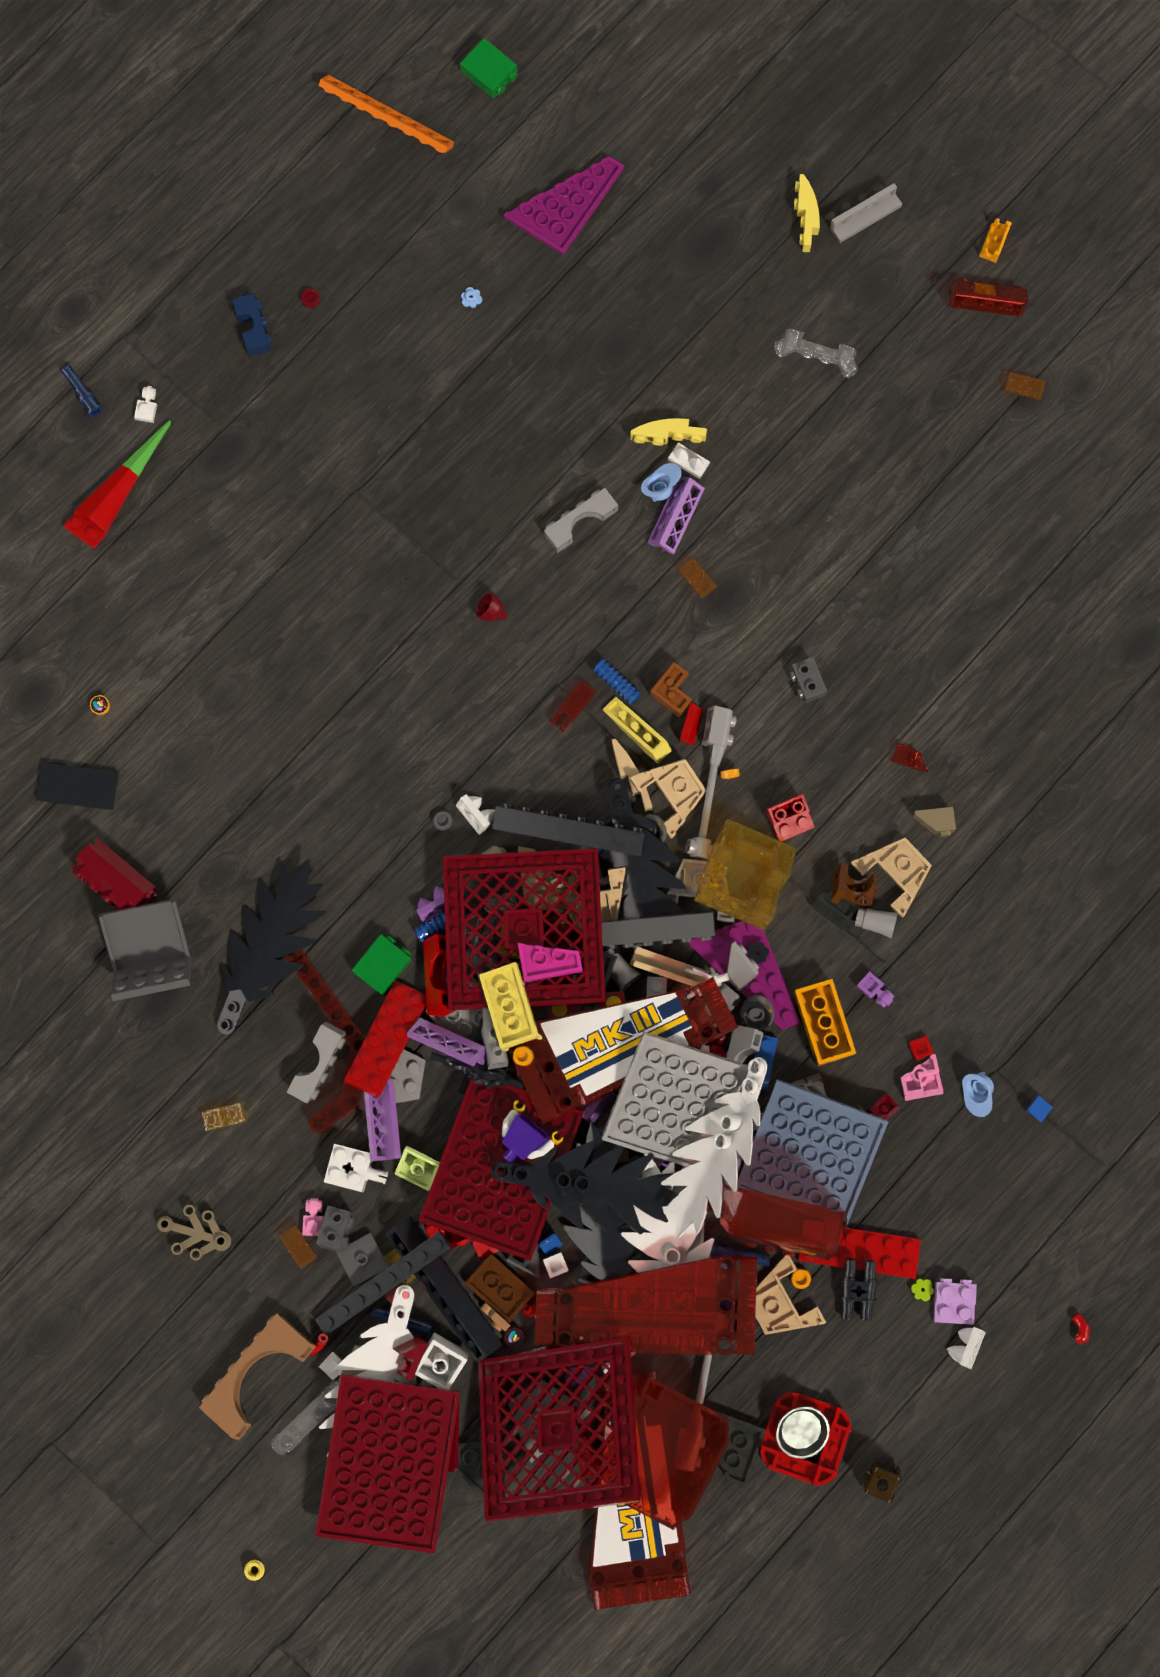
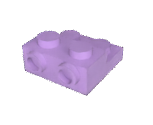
(954, 1301)

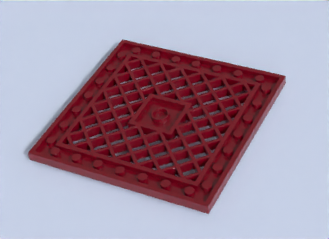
(523, 925)
(558, 1430)

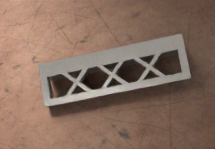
(865, 213)

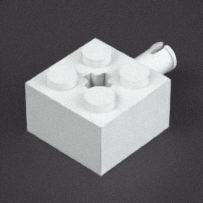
(361, 1173)
(445, 1373)

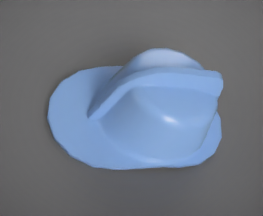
(661, 482)
(978, 1093)

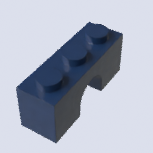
(256, 339)

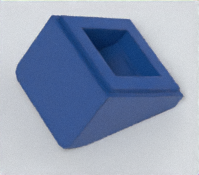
(1039, 1108)
(550, 1244)

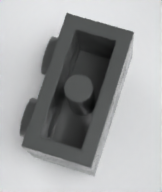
(808, 680)
(335, 1229)

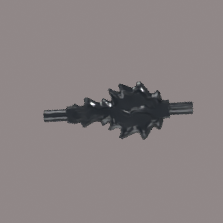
(480, 1073)

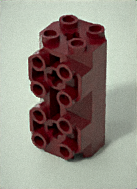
(113, 877)

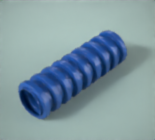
(616, 681)
(431, 927)

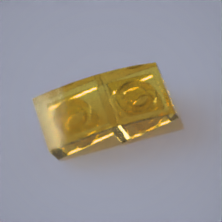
(224, 1116)

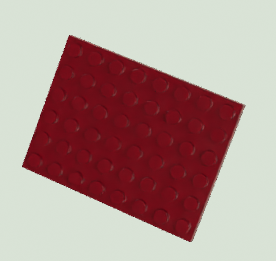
(466, 1195)
(387, 1463)

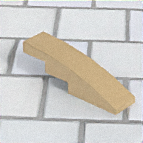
(626, 769)

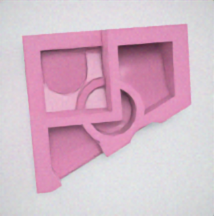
(922, 1081)

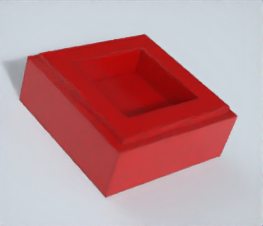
(920, 1048)

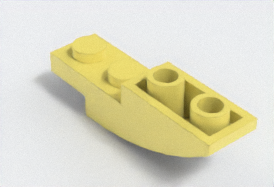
(808, 211)
(660, 430)

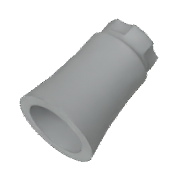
(876, 921)
(623, 973)

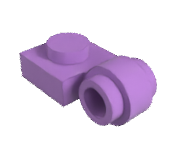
(871, 986)

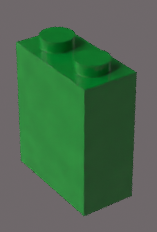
(489, 68)
(382, 964)

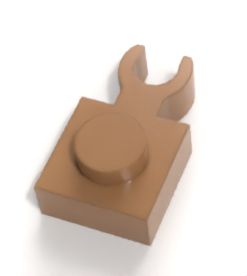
(498, 1322)

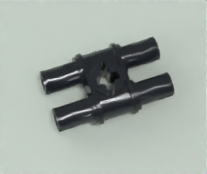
(866, 1294)

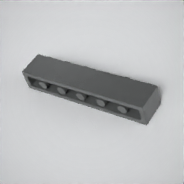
(658, 929)

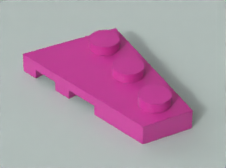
(545, 962)

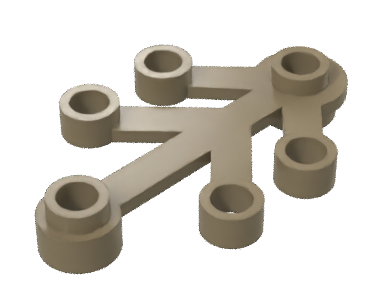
(197, 1233)

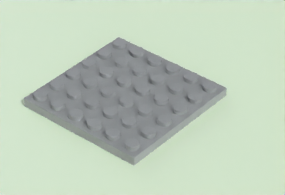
(665, 1093)

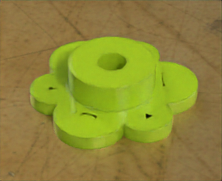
(926, 1284)

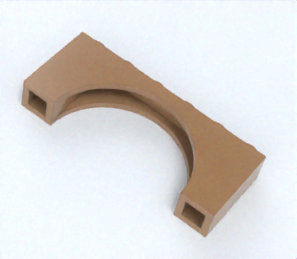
(224, 1401)

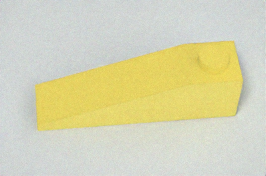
(638, 730)

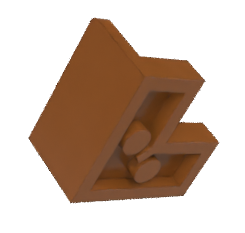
(667, 691)

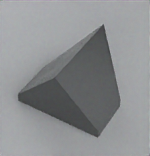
(531, 1267)

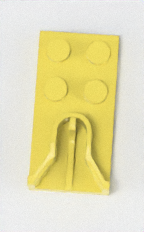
(509, 1006)

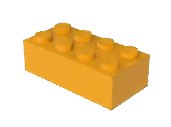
(824, 1022)

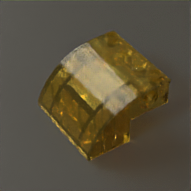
(745, 874)

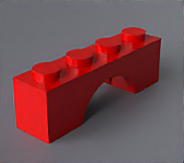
(435, 975)

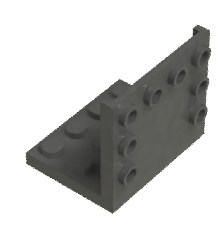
(146, 949)

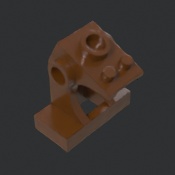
(855, 891)

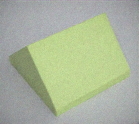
(417, 1168)

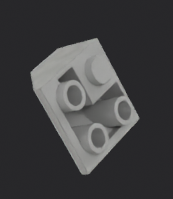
(740, 968)

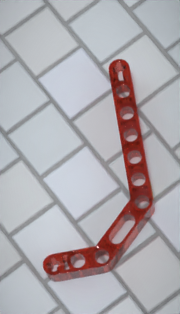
(351, 1040)

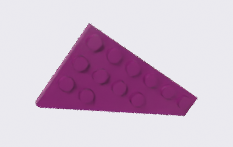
(565, 209)
(768, 982)

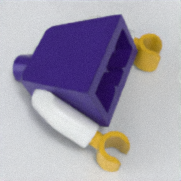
(524, 1137)

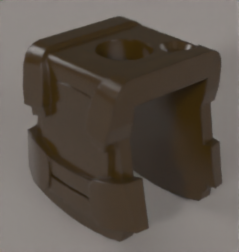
(876, 1473)

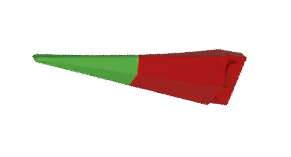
(99, 510)

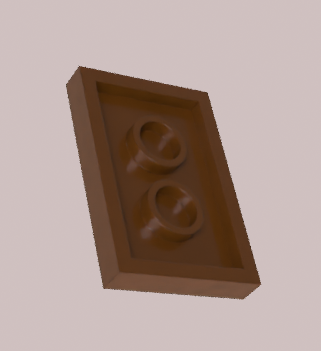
(500, 1288)

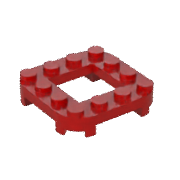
(831, 1453)

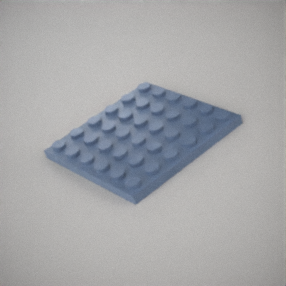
(812, 1149)

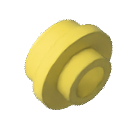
(252, 1576)

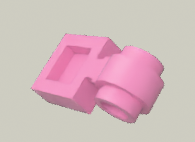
(312, 1223)

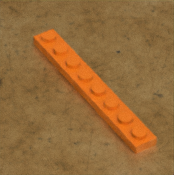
(389, 115)

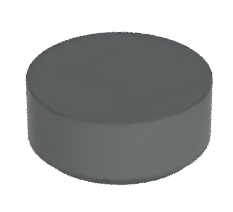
(442, 820)

